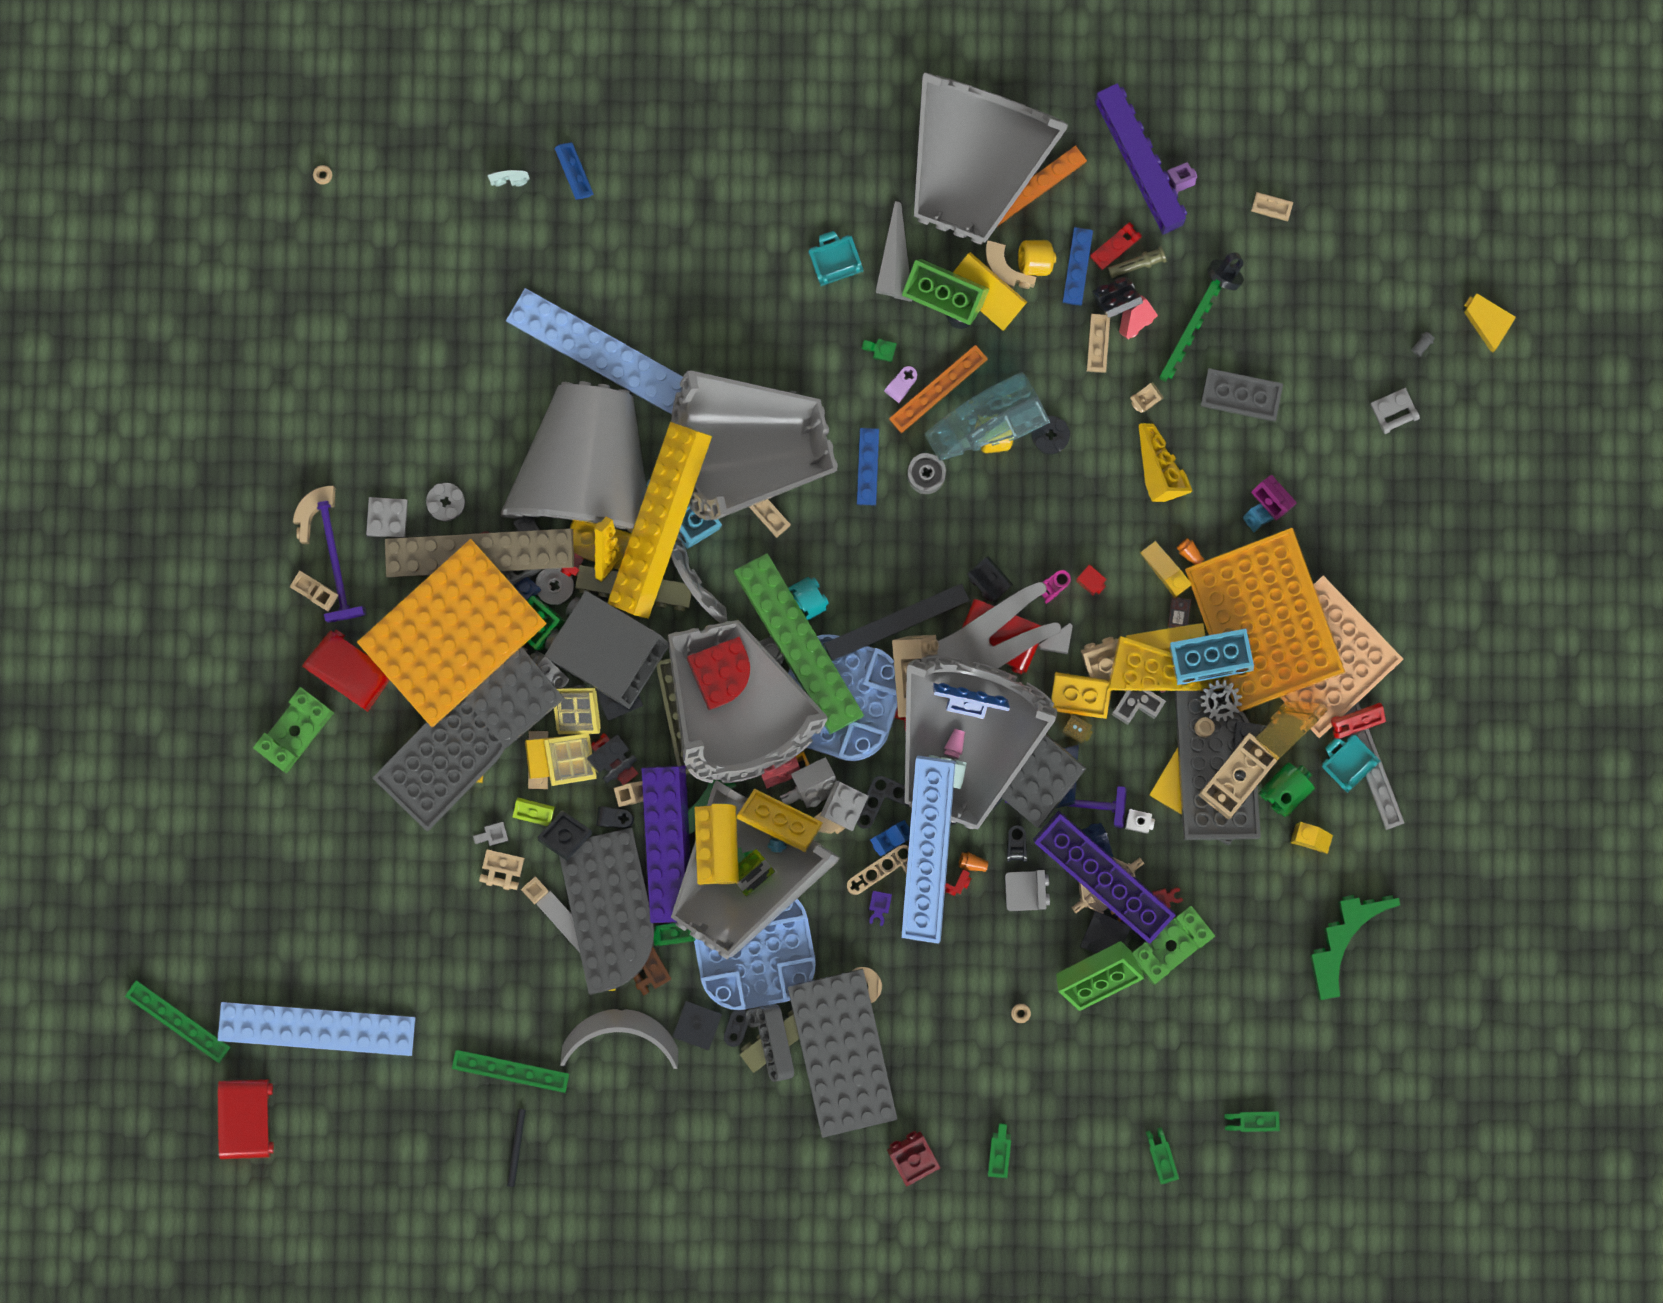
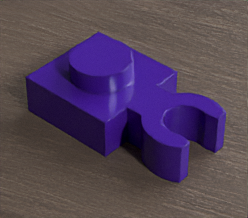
(880, 904)

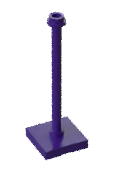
(345, 611)
(1117, 806)

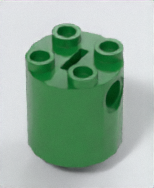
(1287, 789)

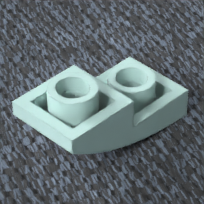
(516, 177)

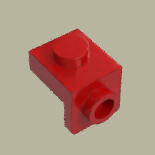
(577, 561)
(963, 881)

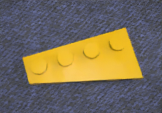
(606, 549)

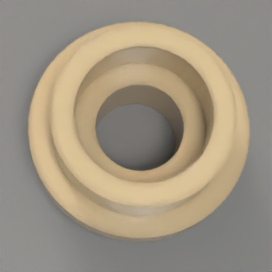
(316, 174)
(1025, 1008)

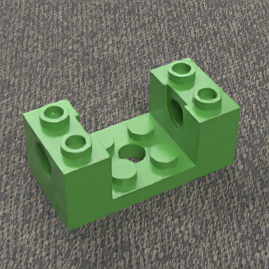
(279, 745)
(1186, 931)

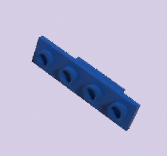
(969, 702)

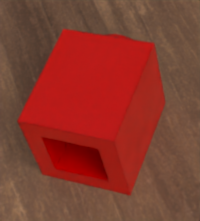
(1091, 580)

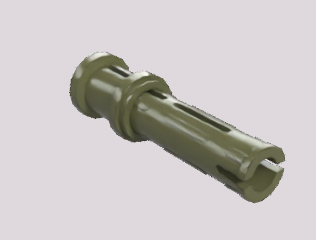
(1145, 260)

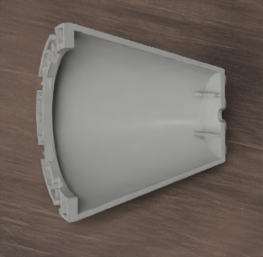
(976, 155)
(758, 445)
(583, 460)
(755, 730)
(991, 747)
(722, 913)

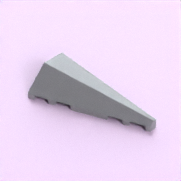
(895, 265)

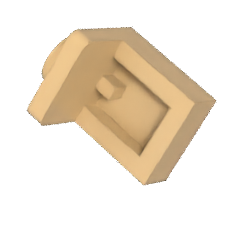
(1146, 398)

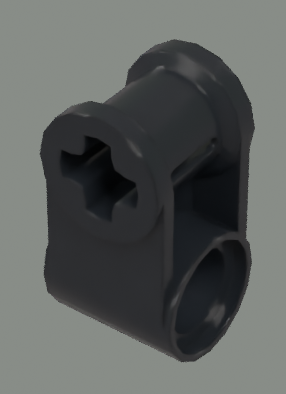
(611, 817)
(1017, 846)

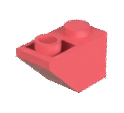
(1136, 318)

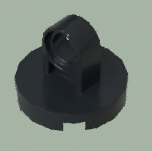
(1227, 273)

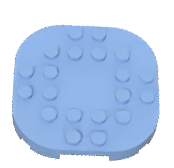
(871, 680)
(762, 968)

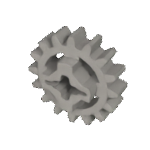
(1232, 707)

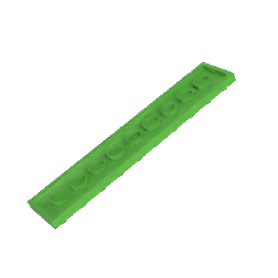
(798, 642)

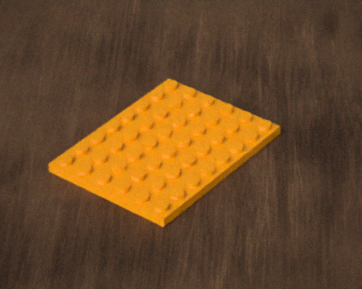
(1275, 600)
(451, 633)

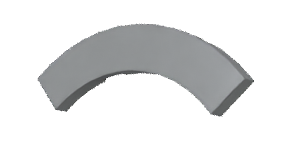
(693, 583)

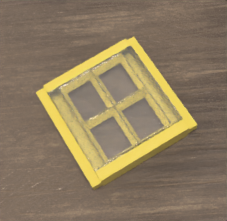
(577, 712)
(568, 759)

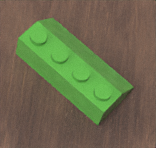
(945, 291)
(1099, 976)

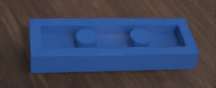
(574, 171)

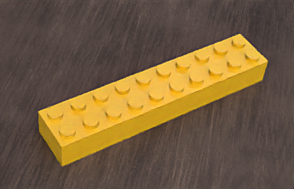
(659, 520)

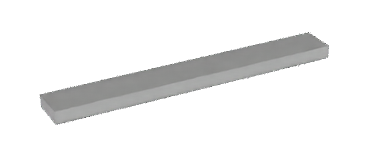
(1379, 783)

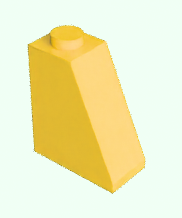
(1488, 320)
(1311, 837)

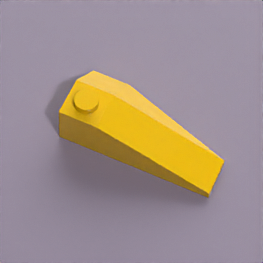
(1161, 473)
(1162, 638)

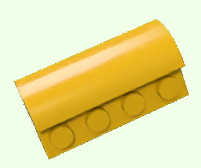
(716, 844)

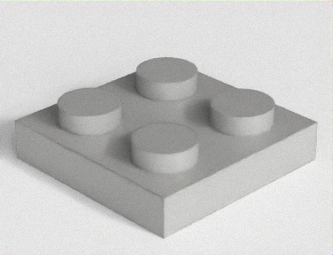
(387, 517)
(844, 805)

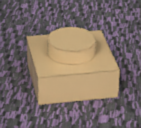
(534, 890)

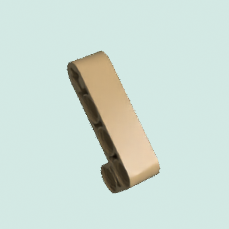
(881, 872)

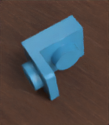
(1257, 517)

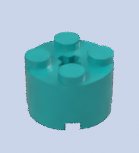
(808, 597)

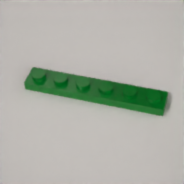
(1187, 336)
(177, 1021)
(510, 1071)

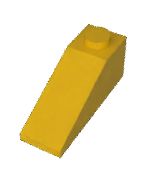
(1166, 569)

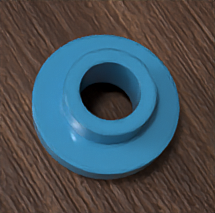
(776, 845)

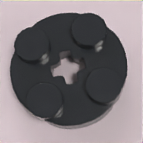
(1058, 443)

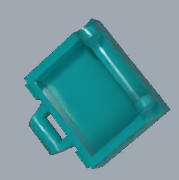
(835, 259)
(1350, 762)

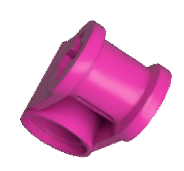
(1054, 587)

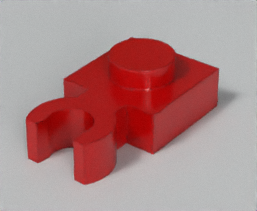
(1168, 897)

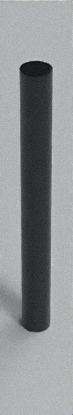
(516, 1147)

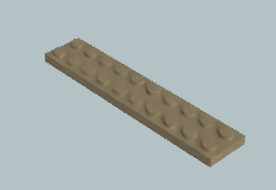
(506, 550)

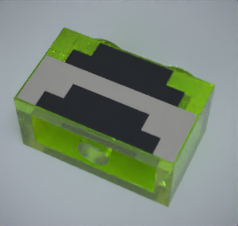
(753, 872)

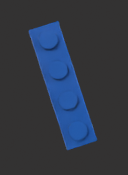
(1077, 266)
(868, 466)

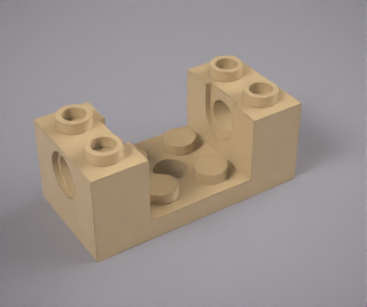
(905, 651)
(1226, 792)

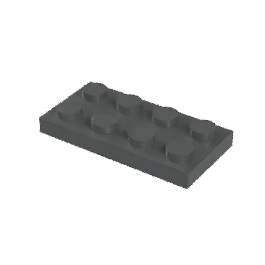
(1241, 395)

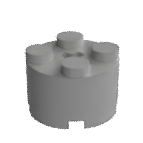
(929, 463)

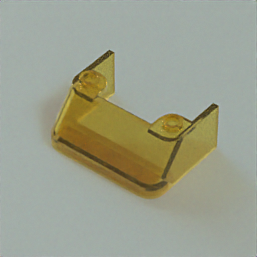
(1289, 726)

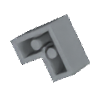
(1134, 700)

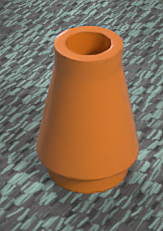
(1190, 552)
(972, 862)

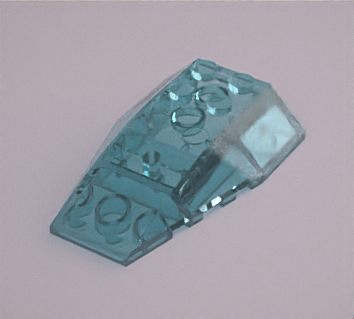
(993, 415)

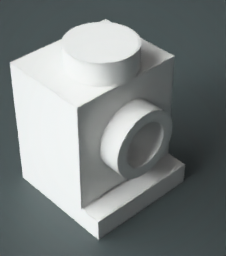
(1132, 824)

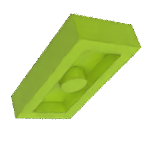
(533, 812)

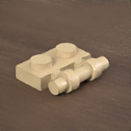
(501, 863)

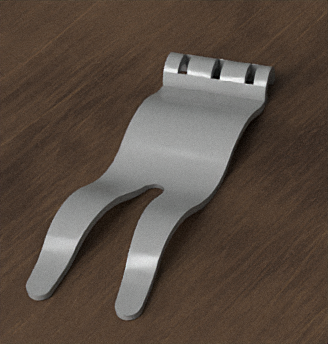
(973, 643)

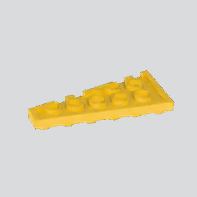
(1148, 669)

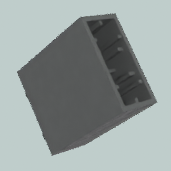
(606, 648)

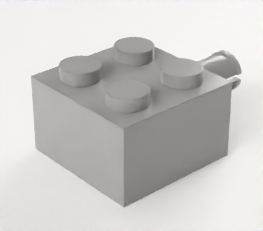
(812, 784)

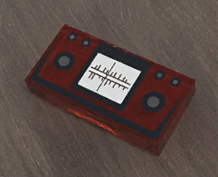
(1179, 612)

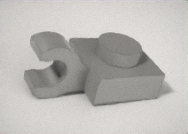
(494, 834)

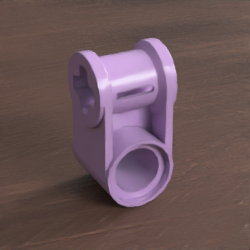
(900, 386)

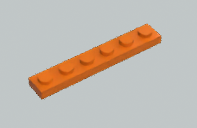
(1047, 179)
(938, 389)

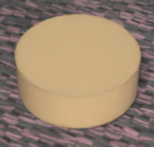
(1204, 727)

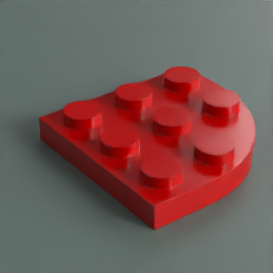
(721, 672)

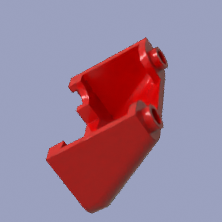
(1011, 629)
(347, 670)
(244, 1119)

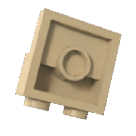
(1100, 658)

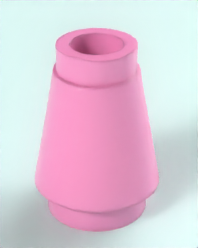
(955, 744)

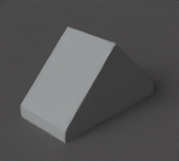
(1058, 643)

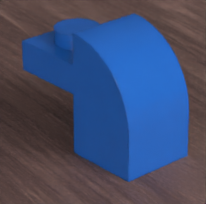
(891, 838)

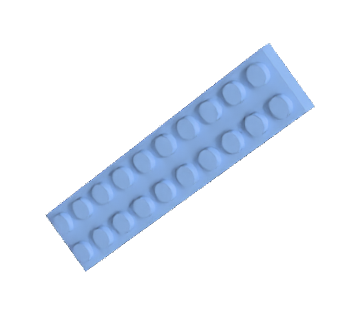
(596, 350)
(928, 849)
(316, 1029)

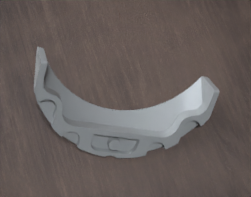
(621, 1021)

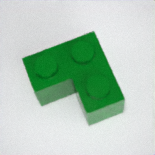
(552, 619)

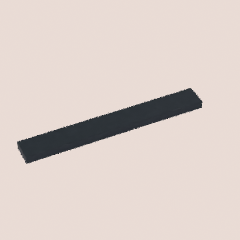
(896, 622)

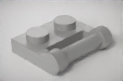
(1391, 405)

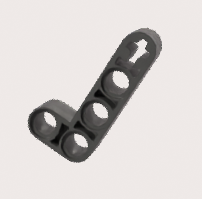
(773, 1040)

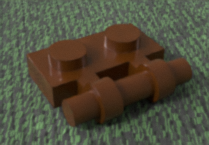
(655, 971)

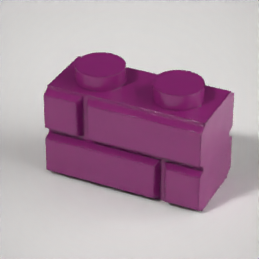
(1273, 497)

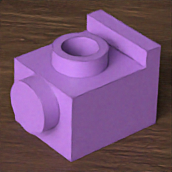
(1182, 177)

